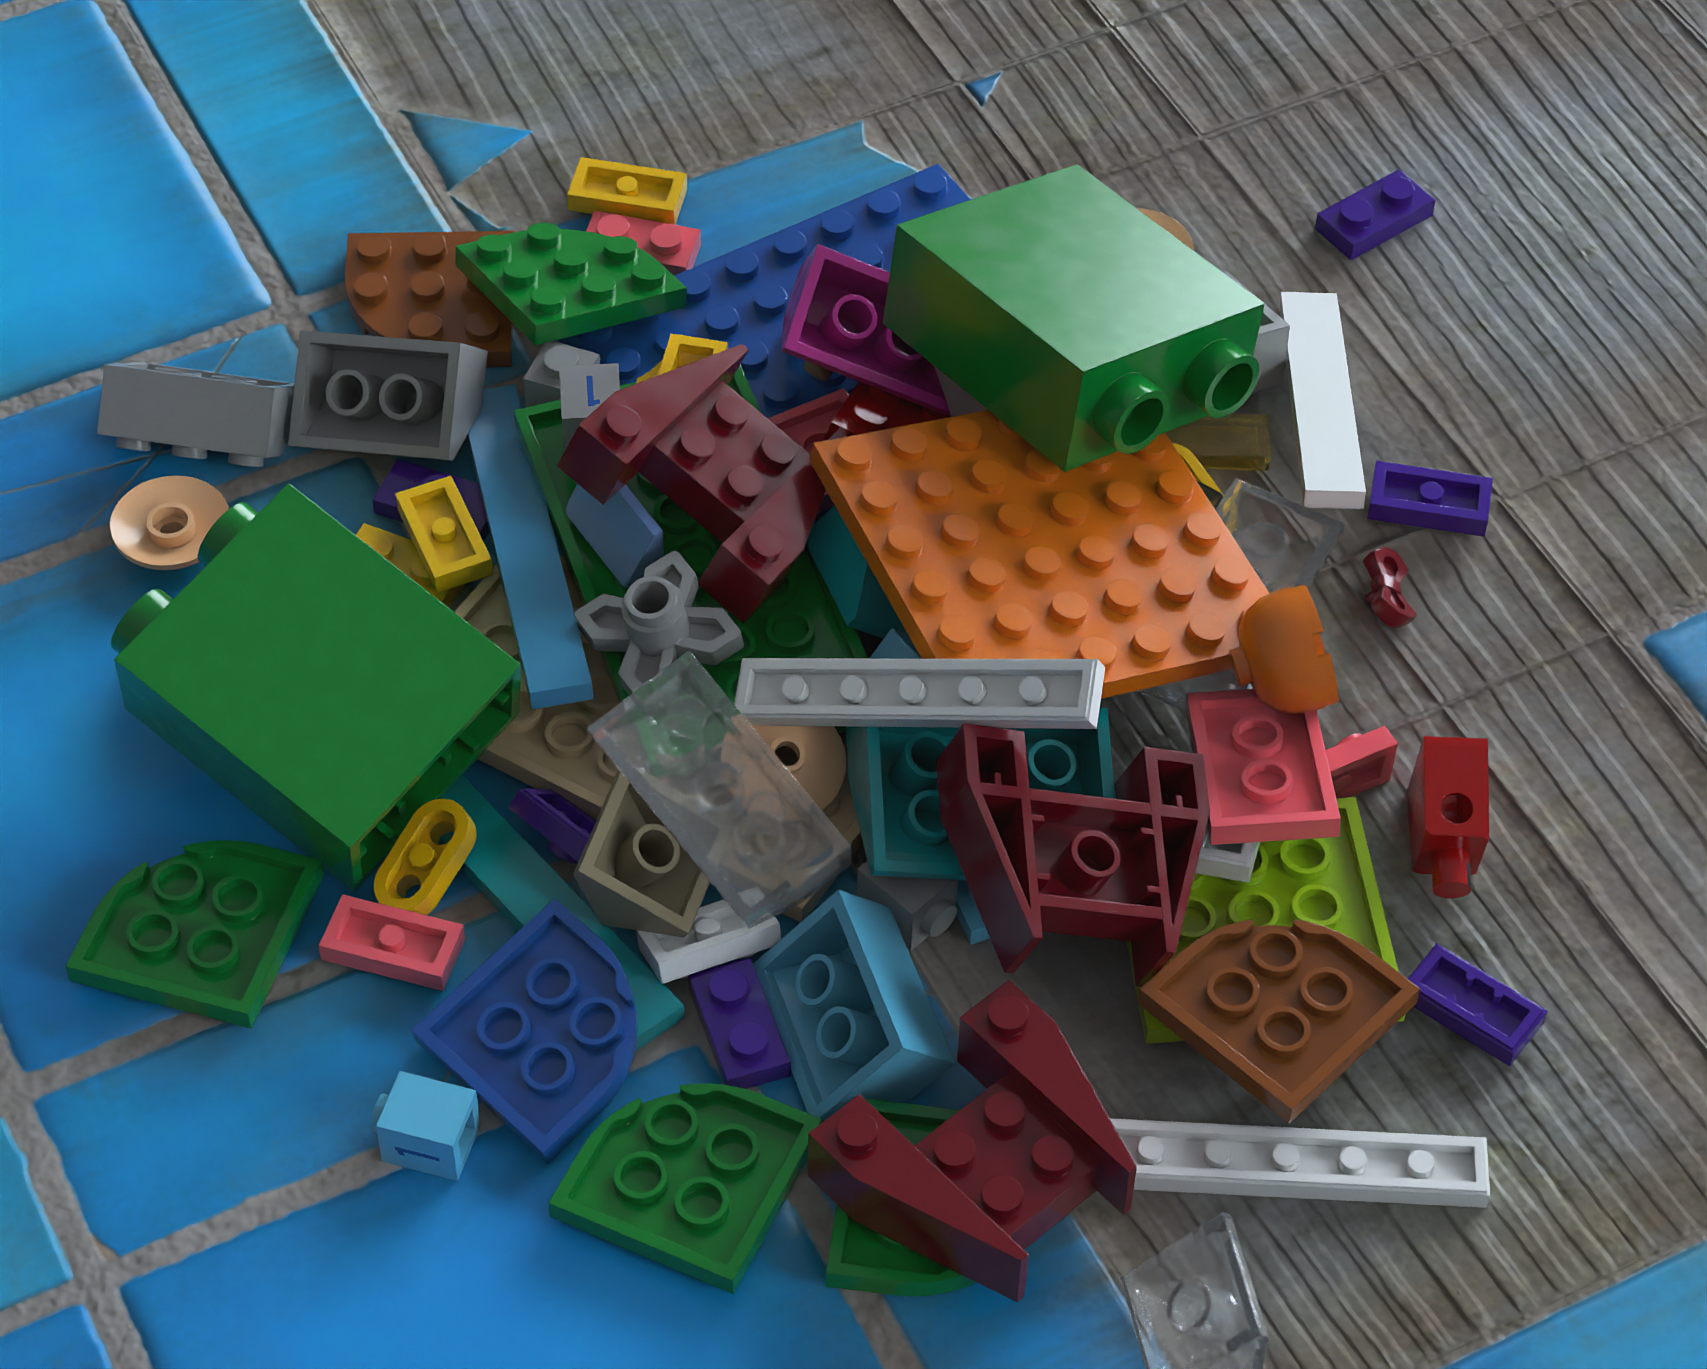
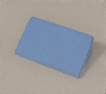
(618, 532)

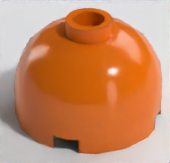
(1285, 653)

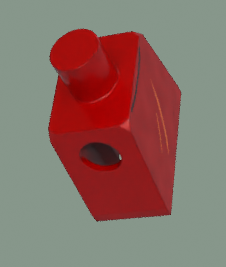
(1449, 811)

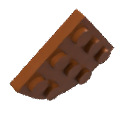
(414, 291)
(1279, 1006)

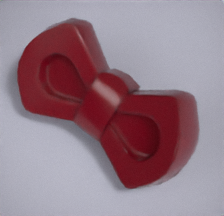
(1386, 598)

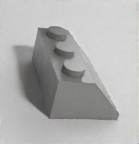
(385, 394)
(195, 412)

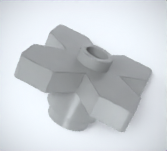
(658, 623)

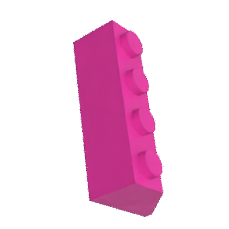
(839, 325)

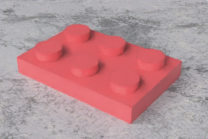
(1261, 769)

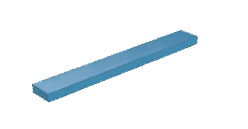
(527, 557)

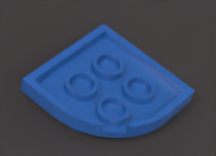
(540, 1030)

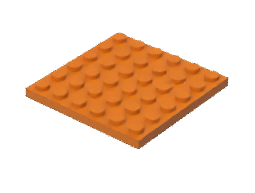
(1018, 560)

